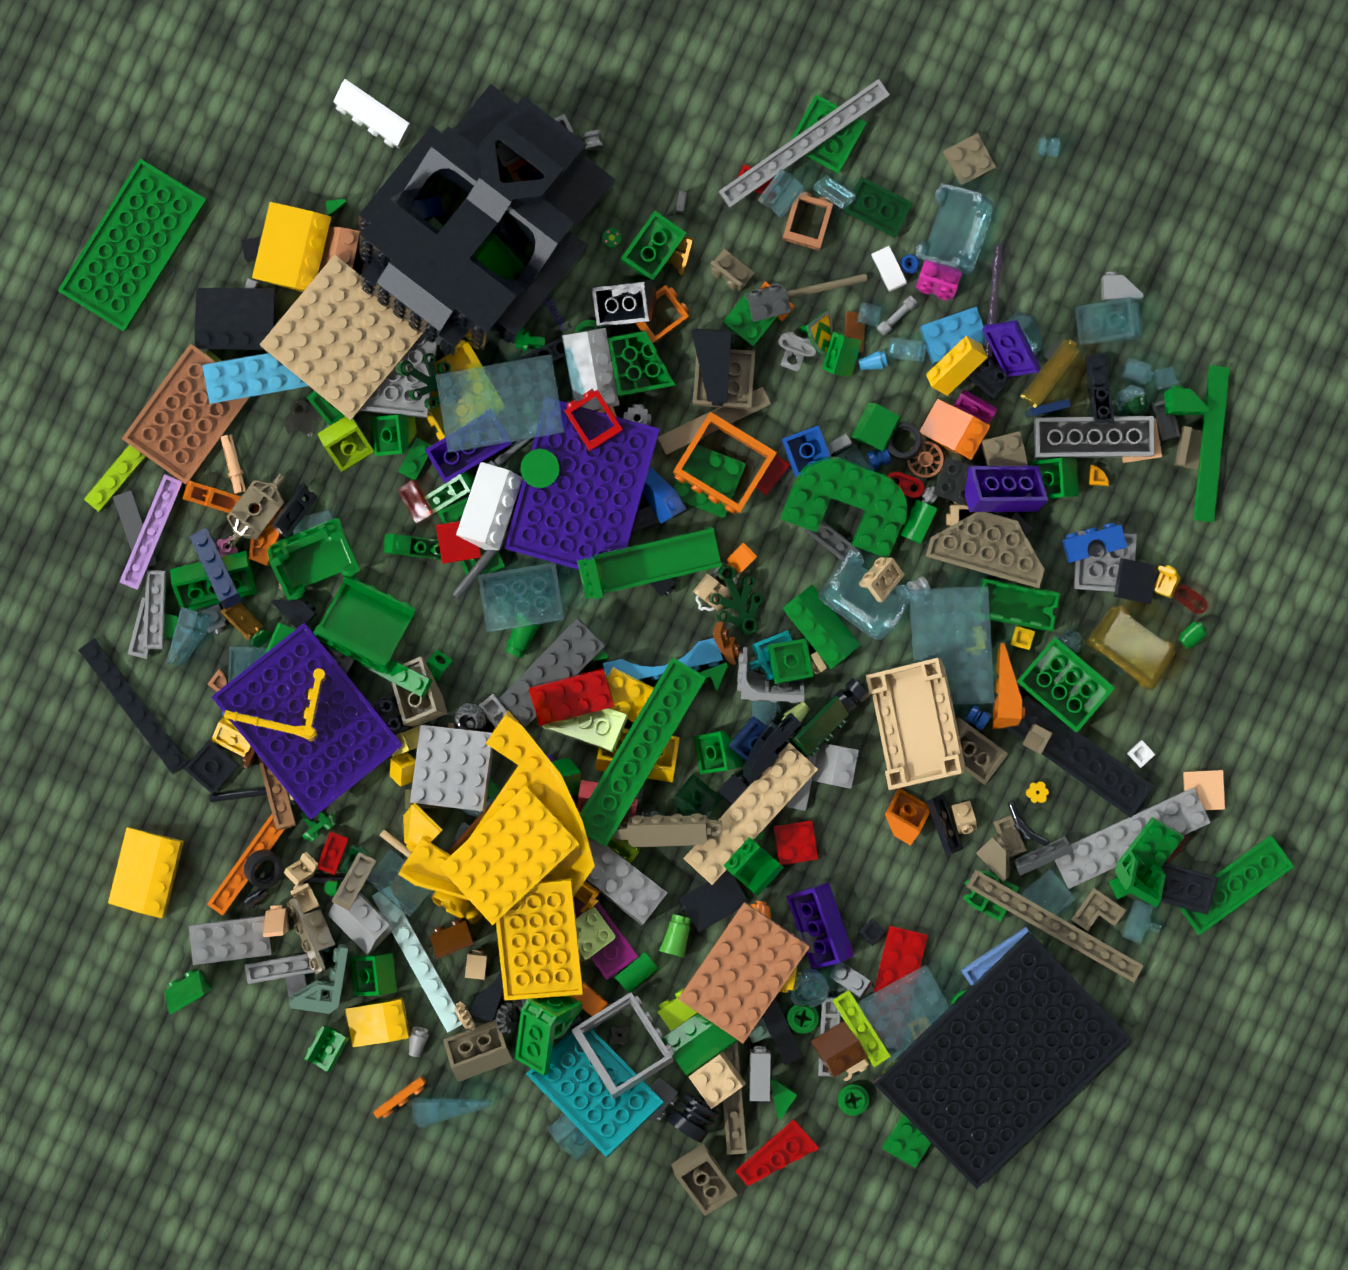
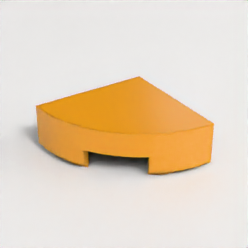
(1097, 477)

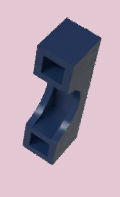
(215, 568)

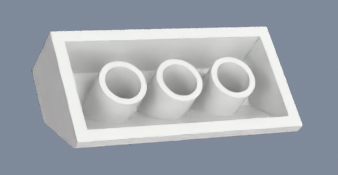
(372, 114)
(489, 506)

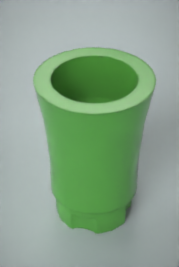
(676, 936)

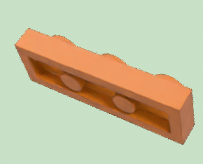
(400, 1098)

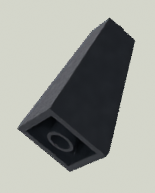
(714, 360)

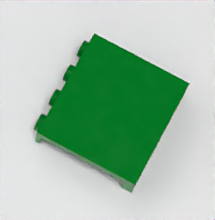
(364, 623)

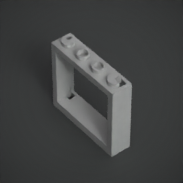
(646, 1019)

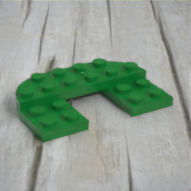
(854, 485)

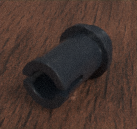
(254, 898)

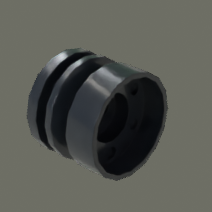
(694, 1116)

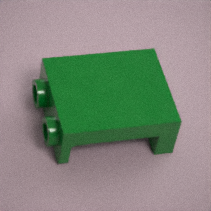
(753, 866)

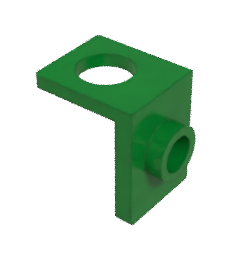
(436, 668)

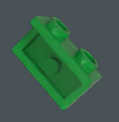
(326, 1048)

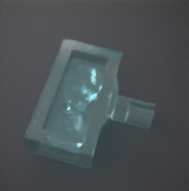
(1139, 922)

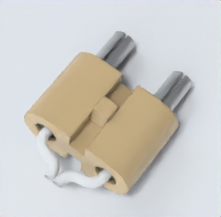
(708, 586)

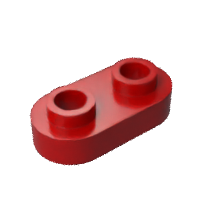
(905, 483)

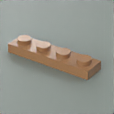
(277, 798)

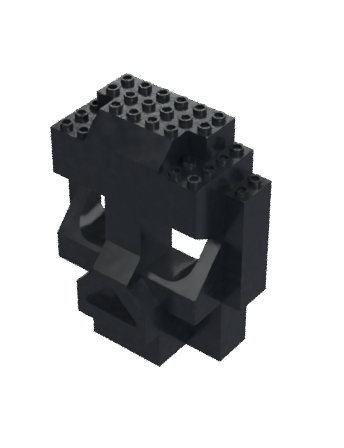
(436, 274)

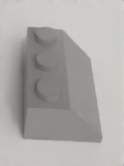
(362, 923)

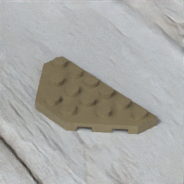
(990, 547)

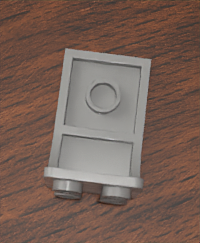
(756, 687)

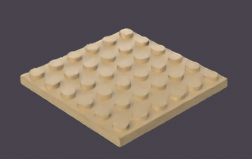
(340, 338)

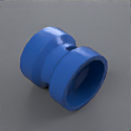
(879, 458)
(973, 715)

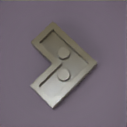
(1097, 905)

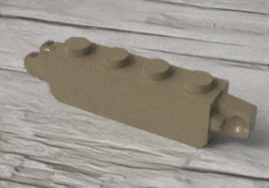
(668, 830)

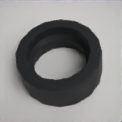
(918, 443)
(254, 860)

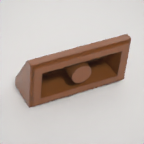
(854, 329)

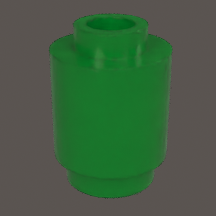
(1193, 635)

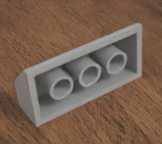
(590, 366)

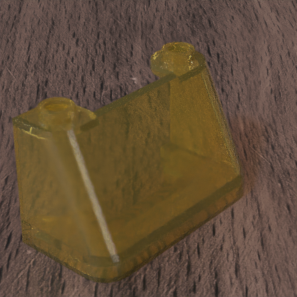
(1131, 647)

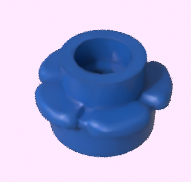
(914, 264)

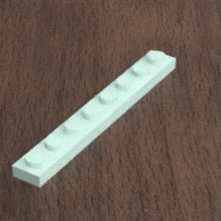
(419, 962)

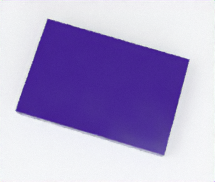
(1011, 348)

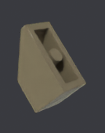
(996, 856)

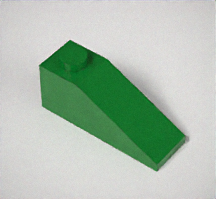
(451, 491)

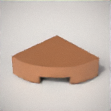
(218, 680)

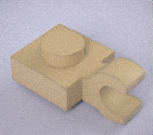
(861, 1066)

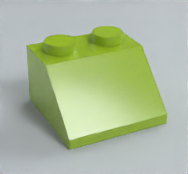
(345, 443)

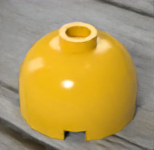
(453, 904)

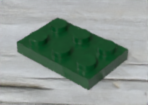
(878, 207)

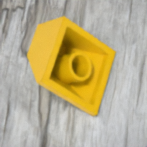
(418, 825)

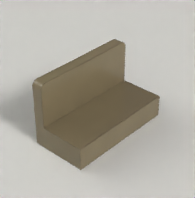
(1188, 448)

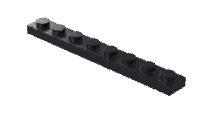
(133, 706)

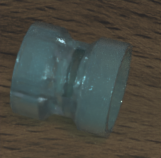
(1048, 146)

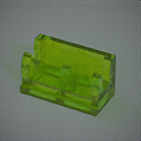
(624, 848)

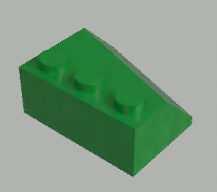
(637, 364)

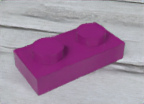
(975, 406)

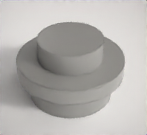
(928, 496)

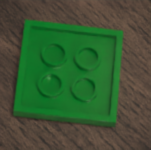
(836, 149)
(713, 470)

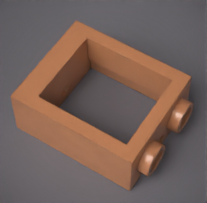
(805, 240)

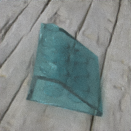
(521, 597)

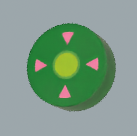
(611, 238)

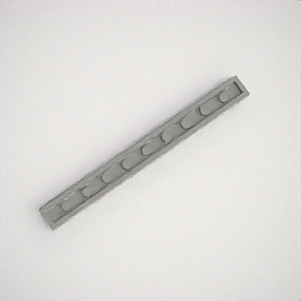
(804, 143)

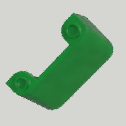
(312, 557)

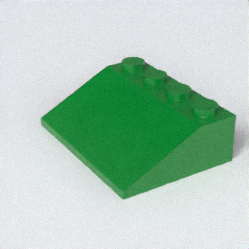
(1065, 685)

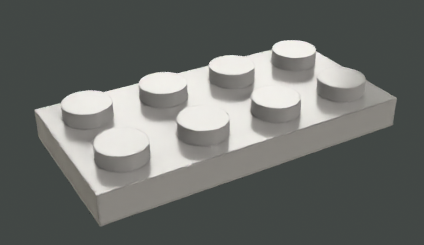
(228, 940)

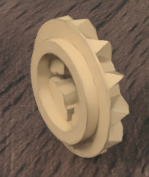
(464, 1016)

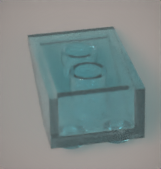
(1109, 321)

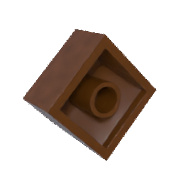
(452, 938)
(838, 1049)

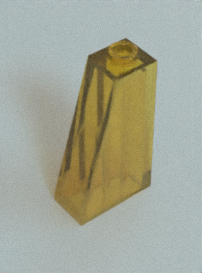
(1050, 373)

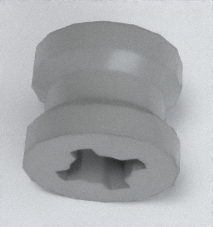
(592, 140)
(920, 583)

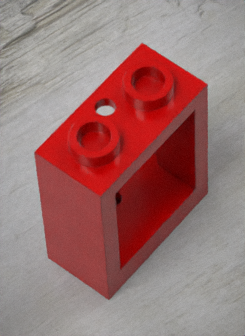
(613, 431)

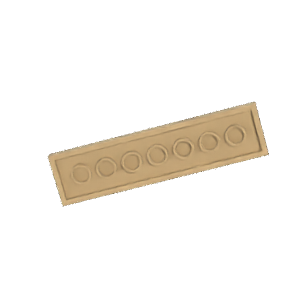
(752, 812)

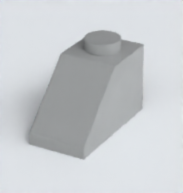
(1118, 287)

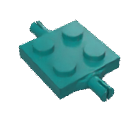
(762, 654)

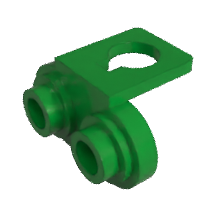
(325, 822)

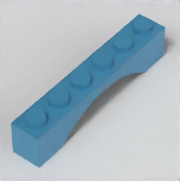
(703, 653)

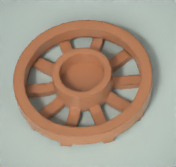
(925, 460)

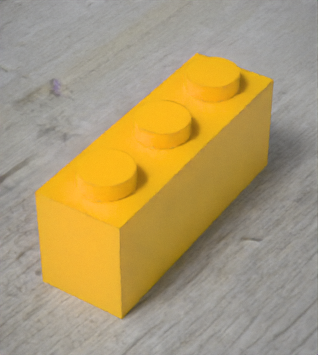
(956, 365)

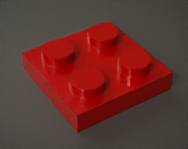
(795, 842)

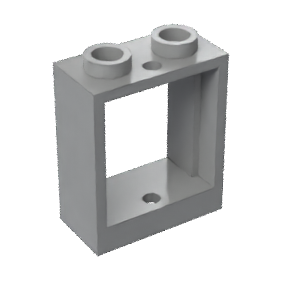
(759, 1074)

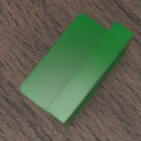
(841, 355)

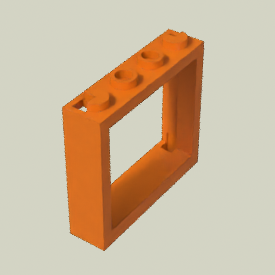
(742, 437)

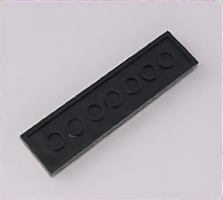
(1085, 760)

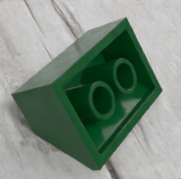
(820, 727)

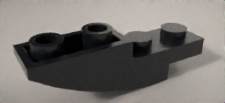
(1099, 389)
(763, 751)

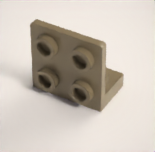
(731, 270)

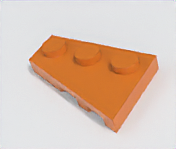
(269, 536)

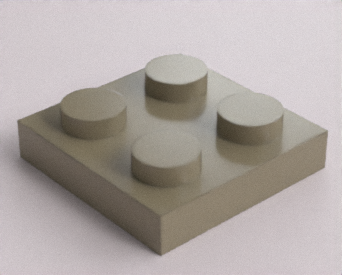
(969, 159)

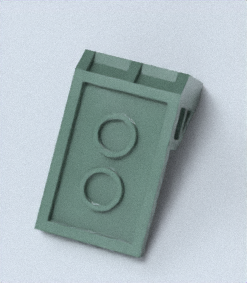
(311, 997)

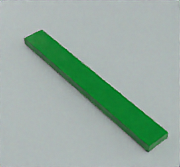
(1211, 444)

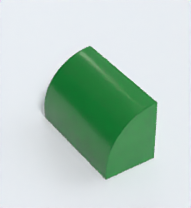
(918, 521)
(637, 972)

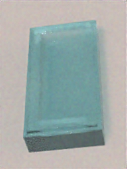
(834, 192)

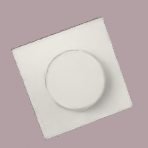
(1140, 753)

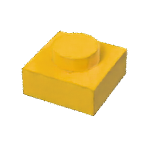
(1022, 638)

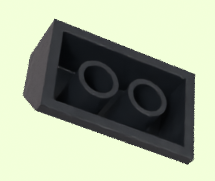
(624, 302)

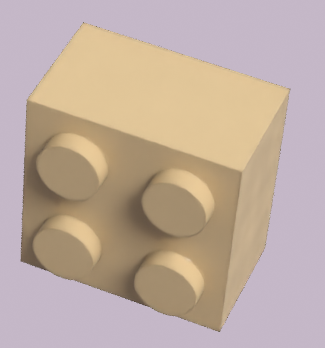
(717, 1080)

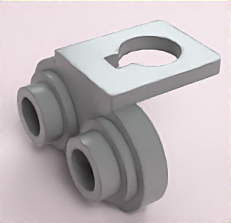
(796, 346)

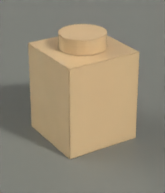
(476, 965)

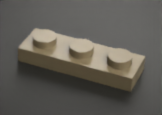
(354, 881)

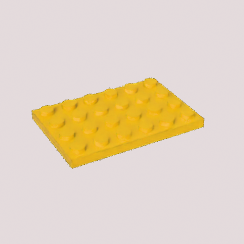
(509, 855)
(541, 944)

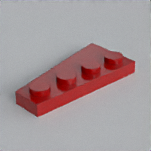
(782, 1149)

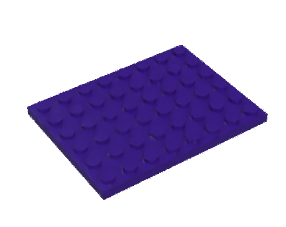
(594, 496)
(348, 729)

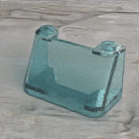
(957, 228)
(857, 603)

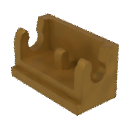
(242, 620)

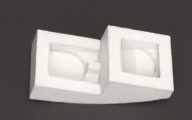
(889, 268)

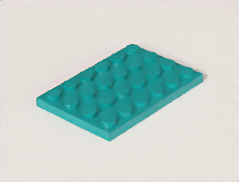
(586, 1100)

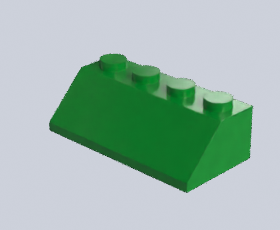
(195, 589)
(821, 627)
(697, 1043)

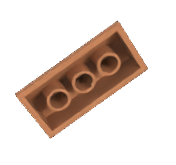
(343, 244)

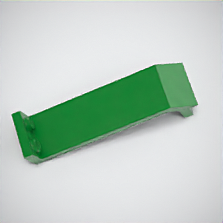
(649, 562)

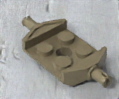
(252, 525)

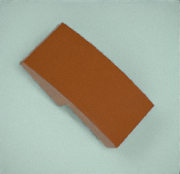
(726, 644)

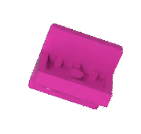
(938, 280)

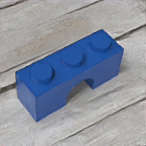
(1077, 546)

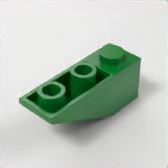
(411, 546)

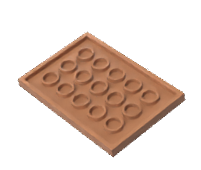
(179, 422)
(743, 972)

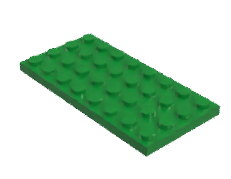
(132, 245)

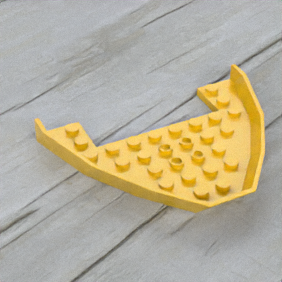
(544, 781)

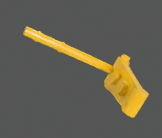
(306, 731)

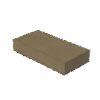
(1006, 830)

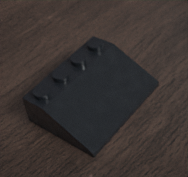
(233, 317)

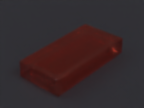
(415, 501)

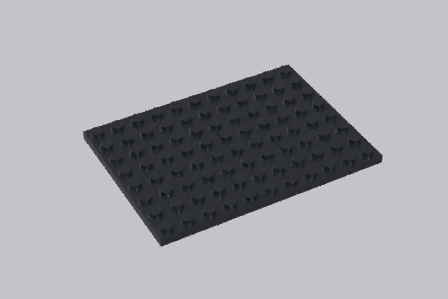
(1002, 1060)

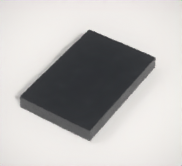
(1188, 888)
(713, 902)

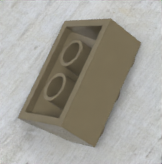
(477, 1051)

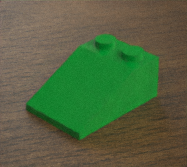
(653, 246)
(186, 991)

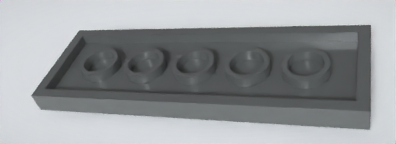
(561, 660)

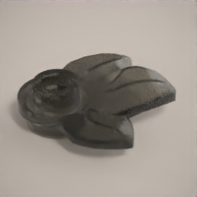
(304, 420)

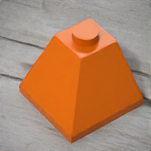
(906, 816)

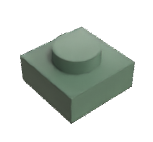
(759, 1032)

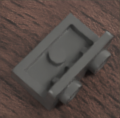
(768, 302)

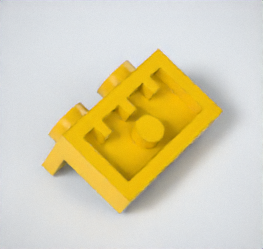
(230, 737)

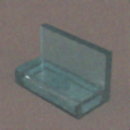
(781, 192)

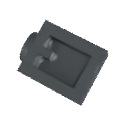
(217, 620)

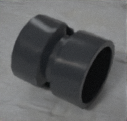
(857, 692)

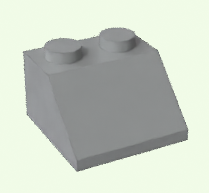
(835, 765)

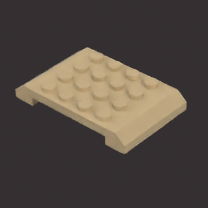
(916, 723)

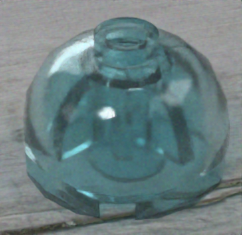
(809, 988)

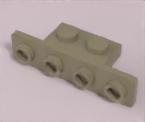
(313, 933)

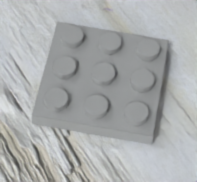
(1101, 568)

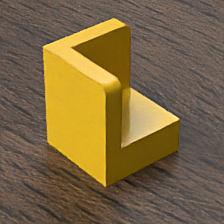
(402, 768)

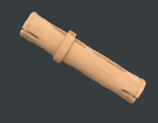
(235, 472)

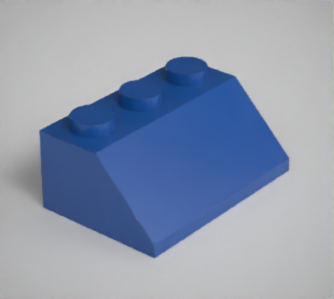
(804, 448)

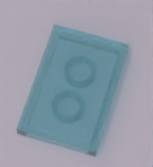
(394, 887)

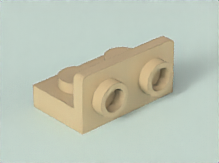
(882, 578)

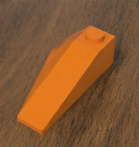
(1008, 704)

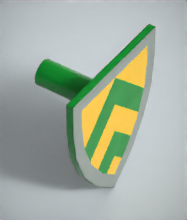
(820, 332)

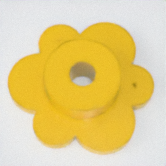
(1031, 792)

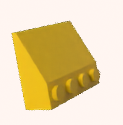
(291, 246)
(145, 872)

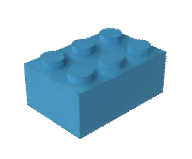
(949, 331)

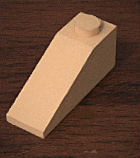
(276, 921)

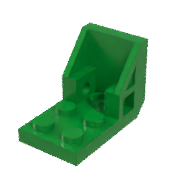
(1142, 862)
(539, 1025)

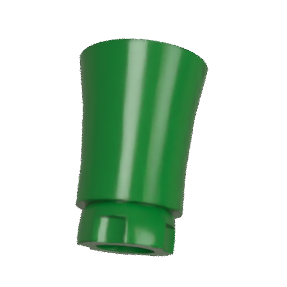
(521, 639)

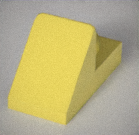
(408, 739)

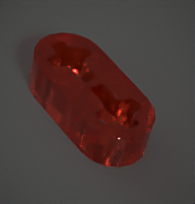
(1187, 602)

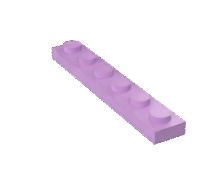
(150, 532)

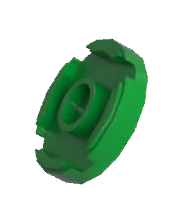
(540, 468)

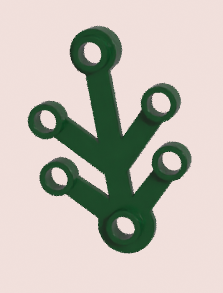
(430, 381)
(738, 602)

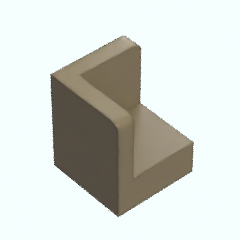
(1037, 738)

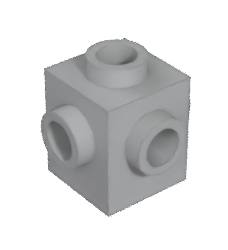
(638, 410)

